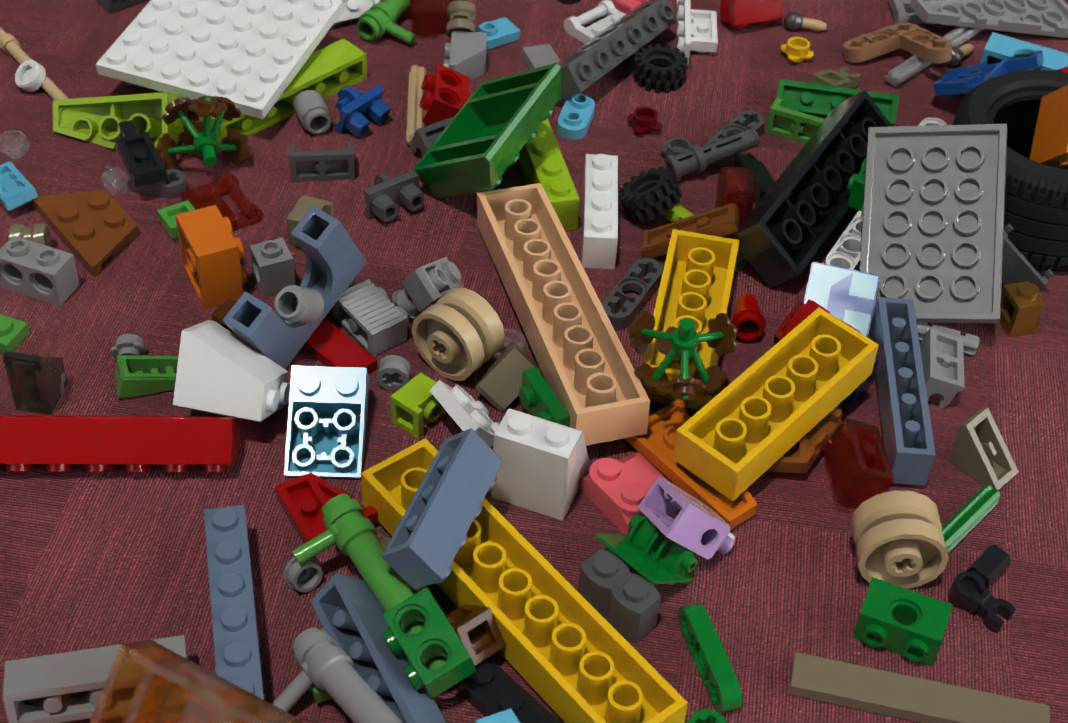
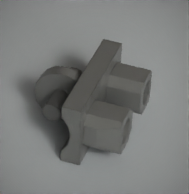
(391, 194)

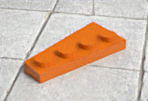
(658, 449)

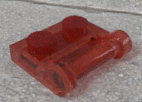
(212, 194)

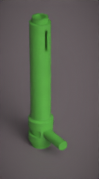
(382, 19)
(358, 540)

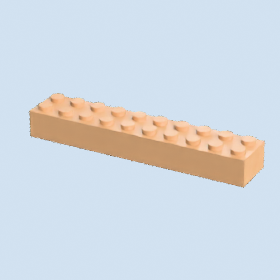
(562, 314)

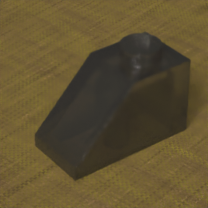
(35, 380)

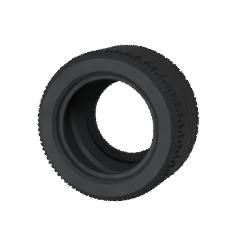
(1033, 191)

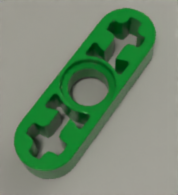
(709, 658)

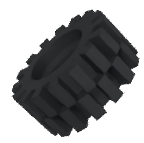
(660, 68)
(650, 194)

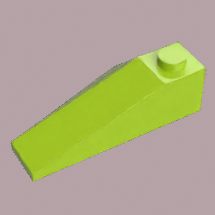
(98, 117)

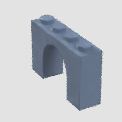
(330, 268)

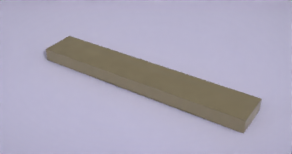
(905, 695)

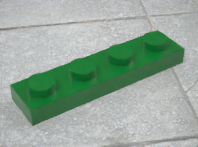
(822, 99)

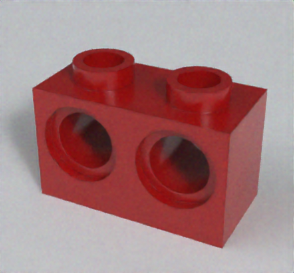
(443, 94)

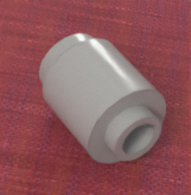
(312, 112)
(299, 304)

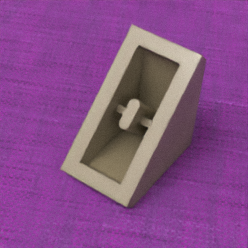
(504, 377)
(982, 451)

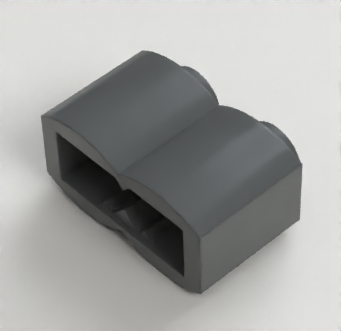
(619, 596)

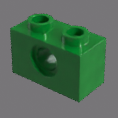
(902, 621)

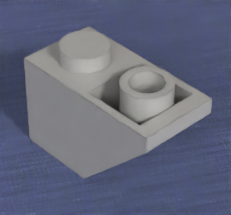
(467, 53)
(432, 282)

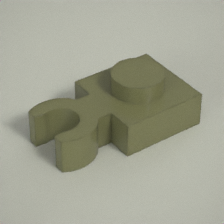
(837, 79)

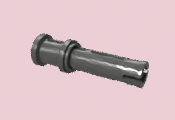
(699, 157)

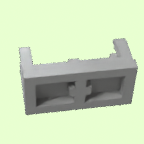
(943, 365)

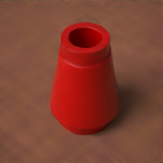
(748, 318)

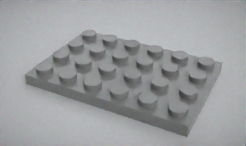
(937, 218)

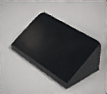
(761, 176)

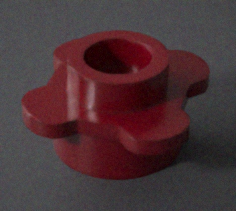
(644, 120)

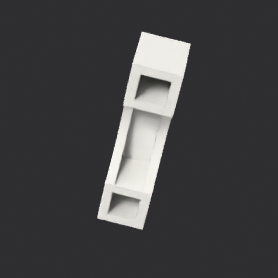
(600, 211)

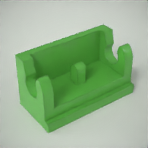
(791, 123)

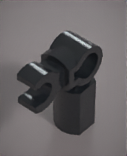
(972, 593)

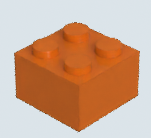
(211, 256)

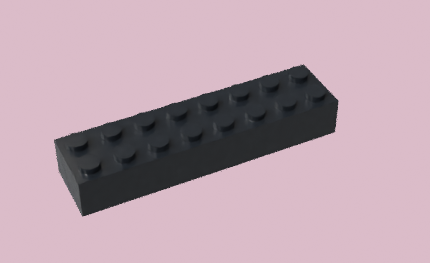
(809, 194)

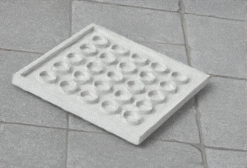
(220, 48)

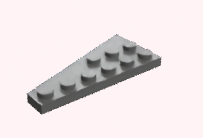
(1017, 16)

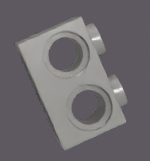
(38, 271)

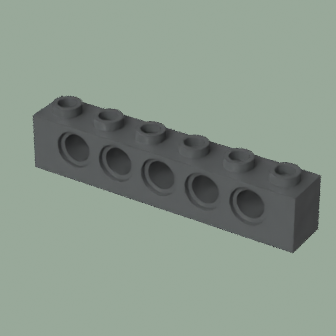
(614, 45)

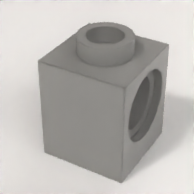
(272, 266)

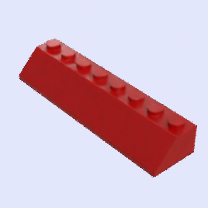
(119, 440)

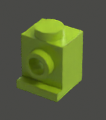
(415, 406)

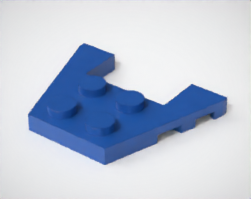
(964, 79)

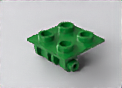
(651, 553)

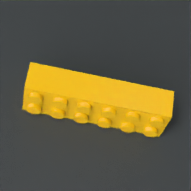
(695, 287)
(774, 403)

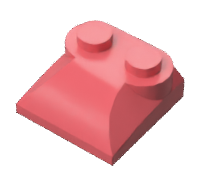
(619, 487)

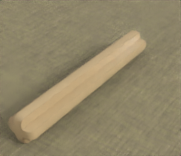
(414, 113)

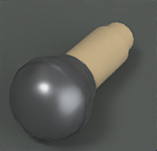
(794, 21)
(959, 53)

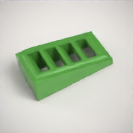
(144, 375)

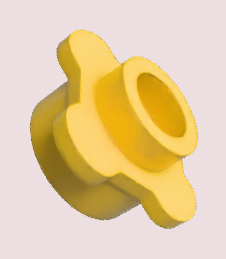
(797, 49)

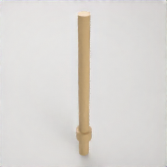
(11, 46)

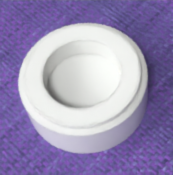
(30, 75)

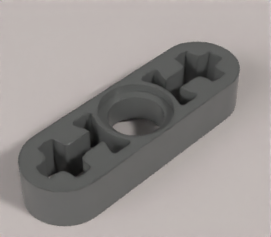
(745, 119)
(632, 281)

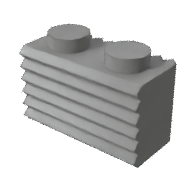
(371, 317)

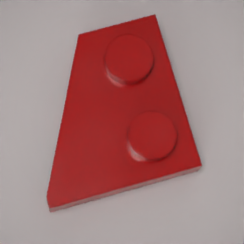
(303, 501)

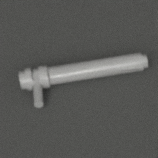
(333, 672)

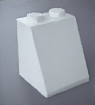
(227, 375)
(538, 464)

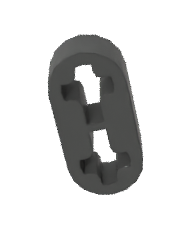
(166, 189)

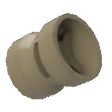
(461, 17)
(38, 233)

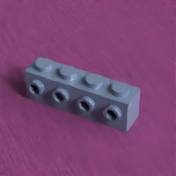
(443, 510)

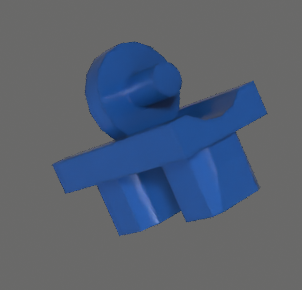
(356, 106)

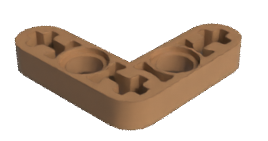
(900, 35)

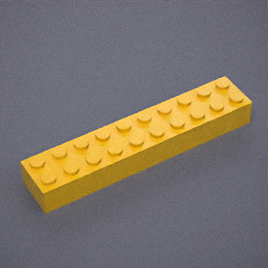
(547, 625)

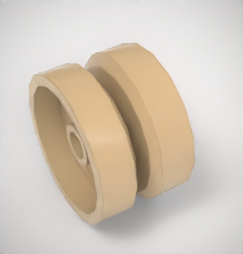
(458, 334)
(899, 539)

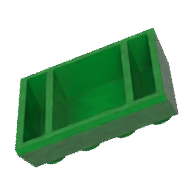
(490, 132)

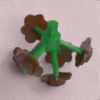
(198, 136)
(682, 346)

